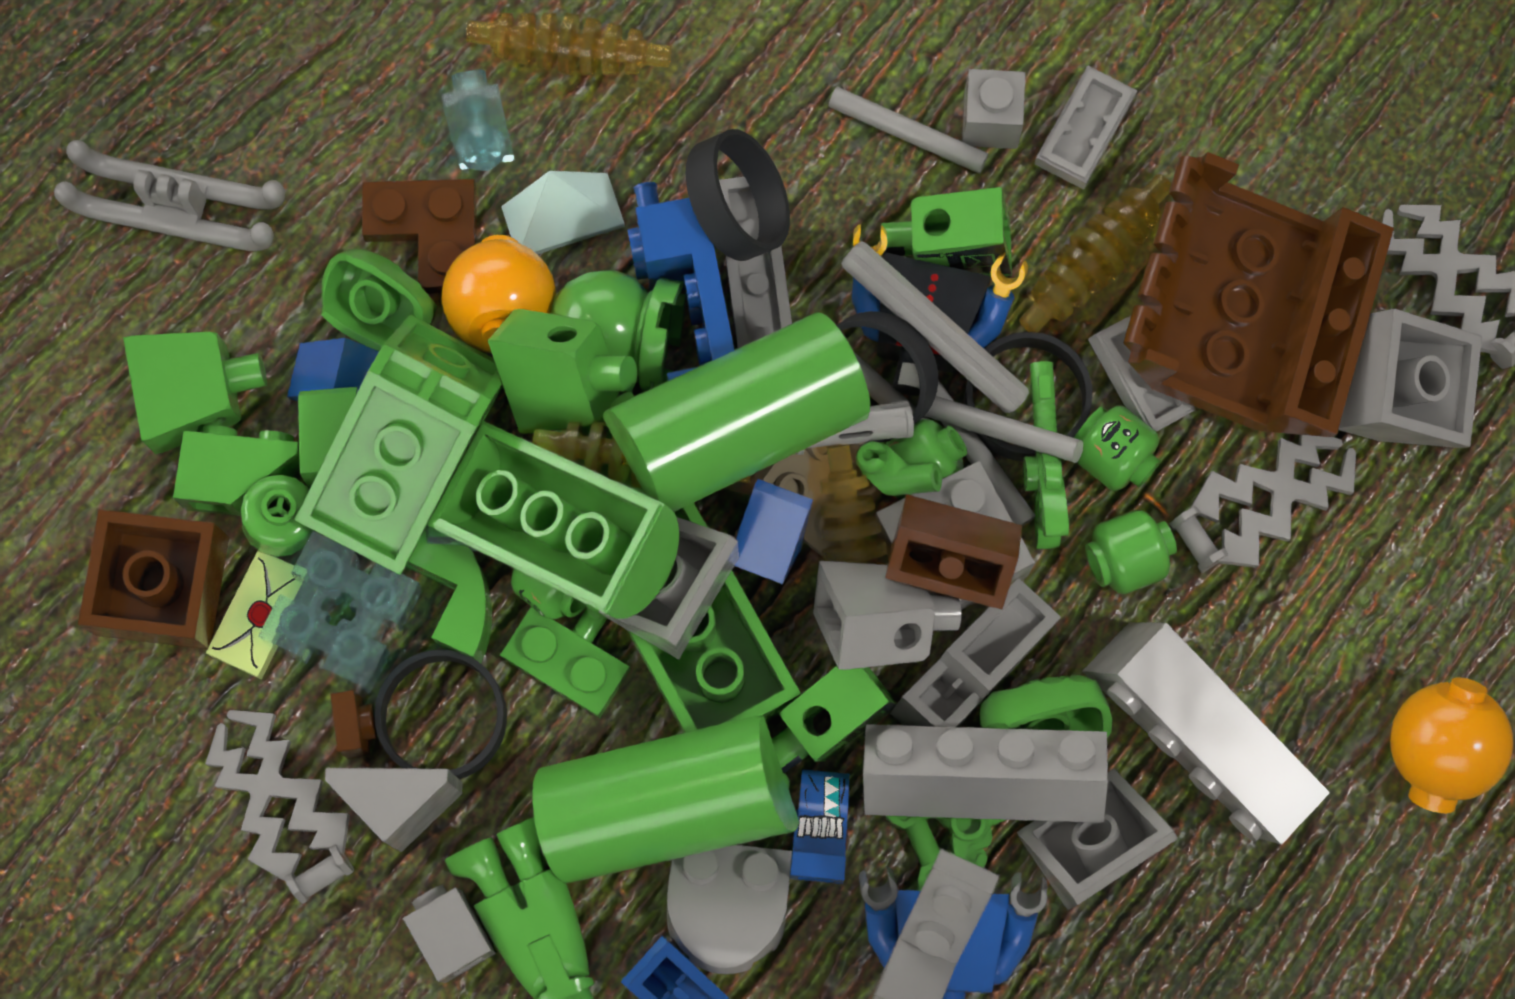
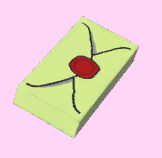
(238, 633)

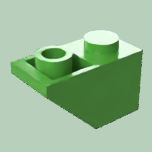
(221, 467)

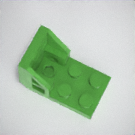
(401, 443)

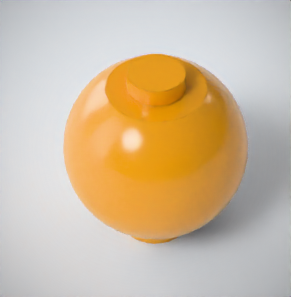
(492, 282)
(1450, 743)

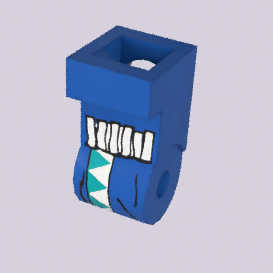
(822, 827)

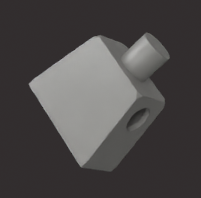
(876, 618)

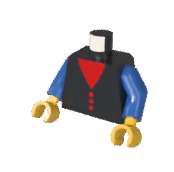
(956, 292)

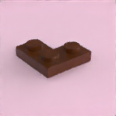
(426, 211)

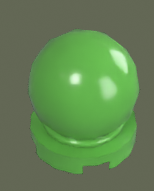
(629, 317)

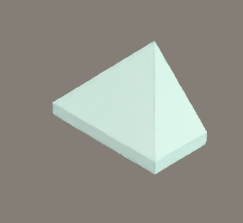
(563, 210)

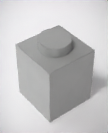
(993, 108)
(448, 933)

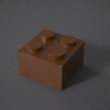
(153, 579)

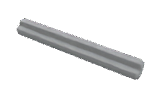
(935, 327)

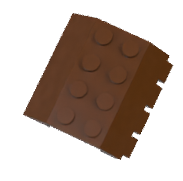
(1254, 303)

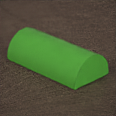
(741, 412)
(559, 523)
(661, 800)

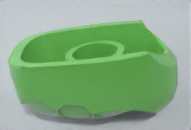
(371, 297)
(1049, 704)

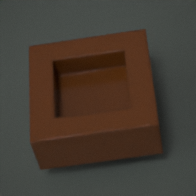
(353, 724)

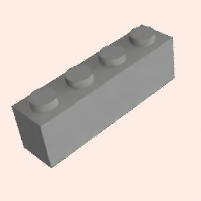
(985, 773)

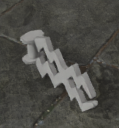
(1445, 268)
(1284, 490)
(269, 783)

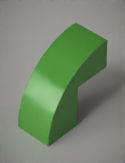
(468, 615)

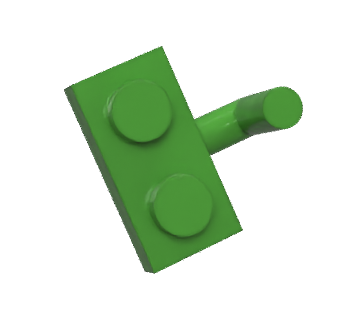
(567, 659)

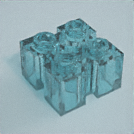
(329, 578)

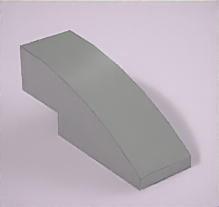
(977, 661)

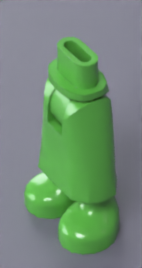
(531, 921)

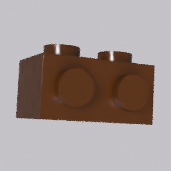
(954, 552)

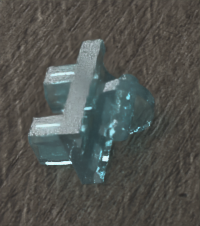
(477, 122)

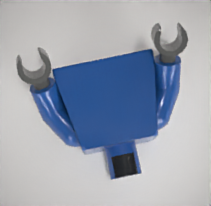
(991, 951)

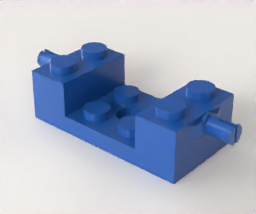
(676, 248)

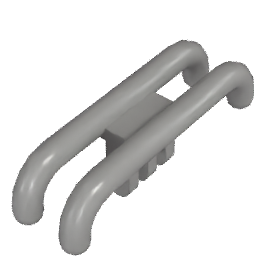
(170, 200)

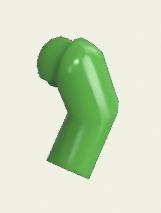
(893, 474)

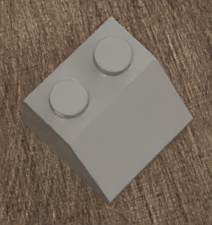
(1413, 382)

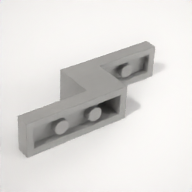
(936, 930)

